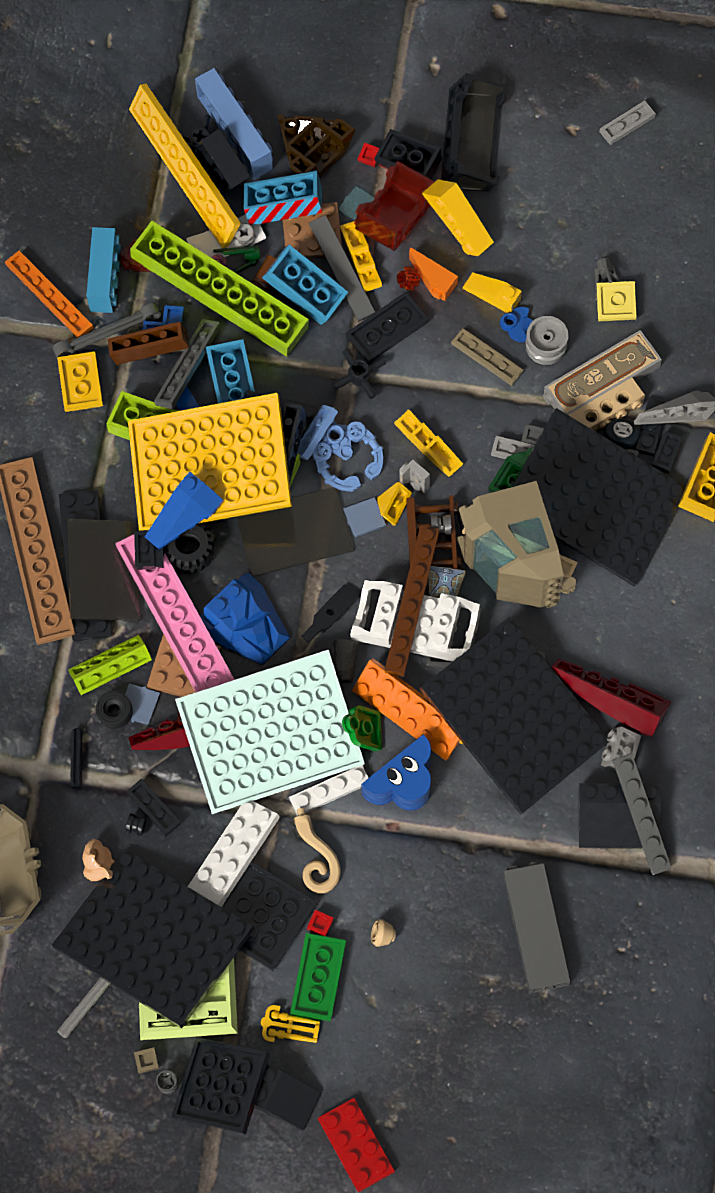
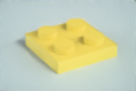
(616, 301)

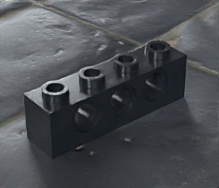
(293, 423)

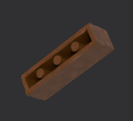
(148, 343)

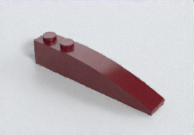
(625, 703)
(167, 736)

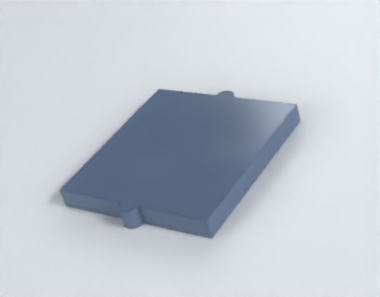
(364, 517)
(143, 703)

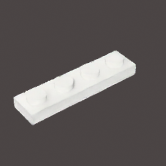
(329, 790)

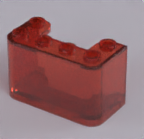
(395, 207)

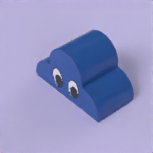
(403, 778)

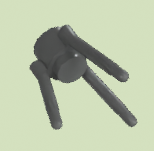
(605, 269)

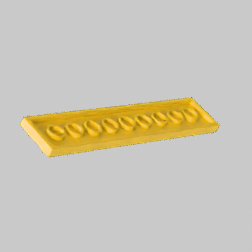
(184, 166)

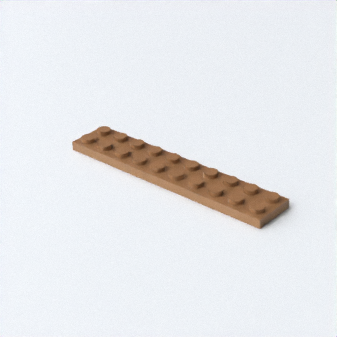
(35, 551)

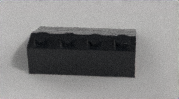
(607, 818)

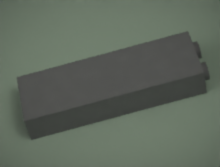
(536, 927)

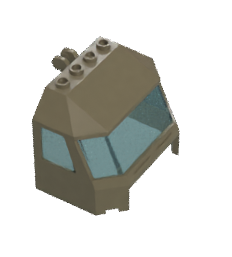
(514, 546)

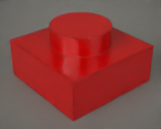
(320, 923)

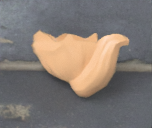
(97, 861)

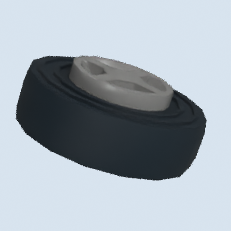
(622, 433)

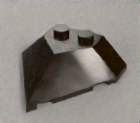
(314, 142)

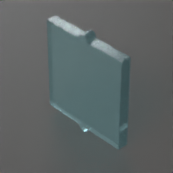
(353, 200)

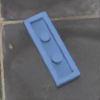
(316, 431)

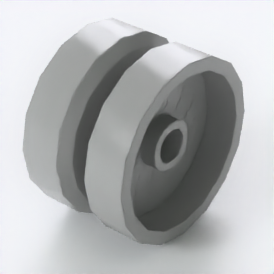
(546, 340)

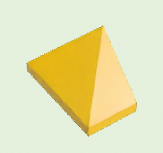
(393, 502)

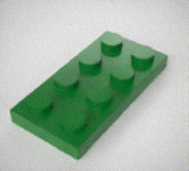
(318, 977)

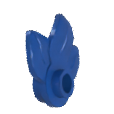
(520, 321)

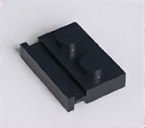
(146, 554)

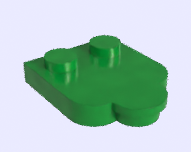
(364, 727)

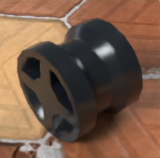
(136, 824)

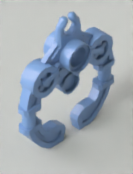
(342, 447)

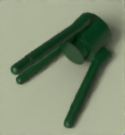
(250, 253)

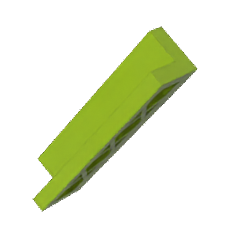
(110, 665)

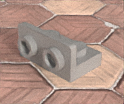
(416, 475)
(620, 743)

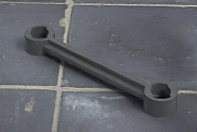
(147, 313)

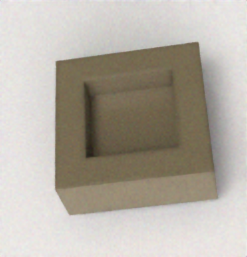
(146, 1060)

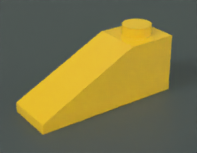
(494, 292)

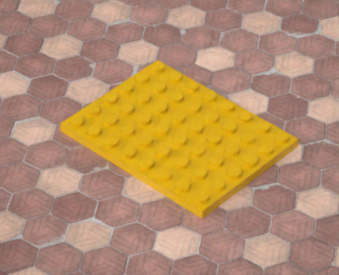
(226, 445)

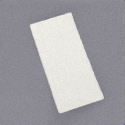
(207, 242)

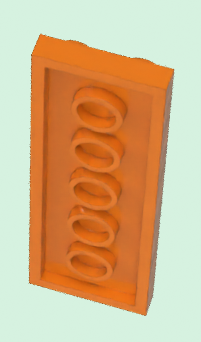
(405, 707)

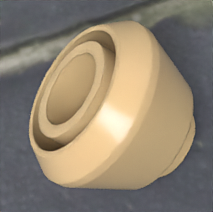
(382, 933)

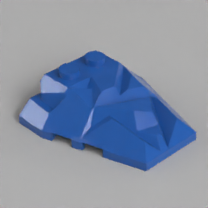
(245, 620)

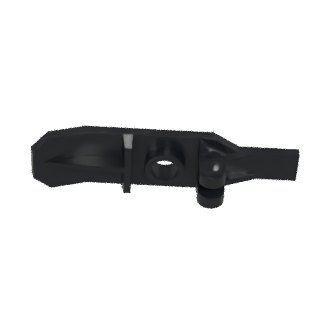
(337, 605)

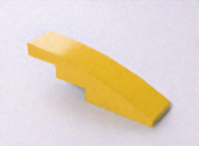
(360, 257)
(428, 443)

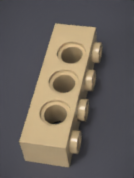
(627, 390)

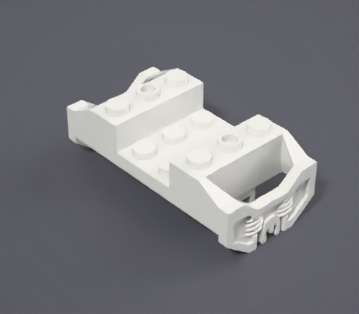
(434, 627)

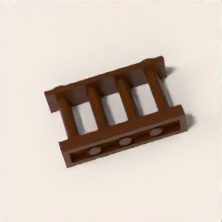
(413, 529)

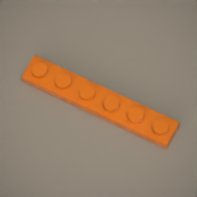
(49, 294)

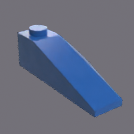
(184, 509)

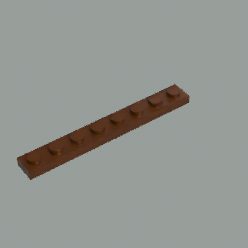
(412, 601)

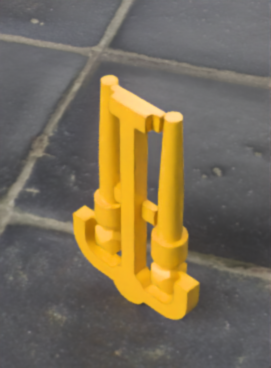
(266, 1023)

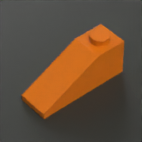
(435, 277)

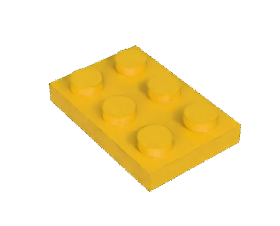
(80, 381)

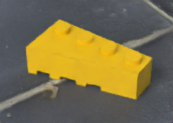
(458, 216)

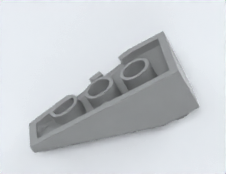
(687, 408)

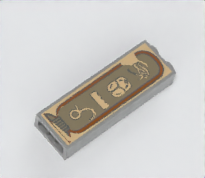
(626, 359)

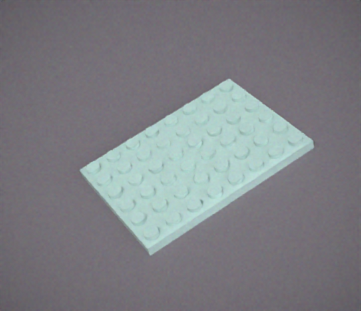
(268, 731)

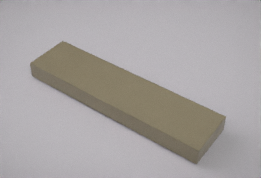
(487, 356)

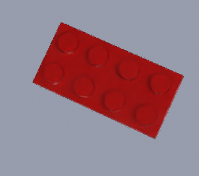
(356, 1145)

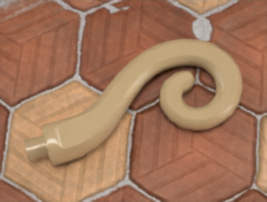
(306, 831)

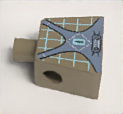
(445, 581)

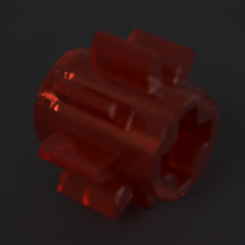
(408, 278)

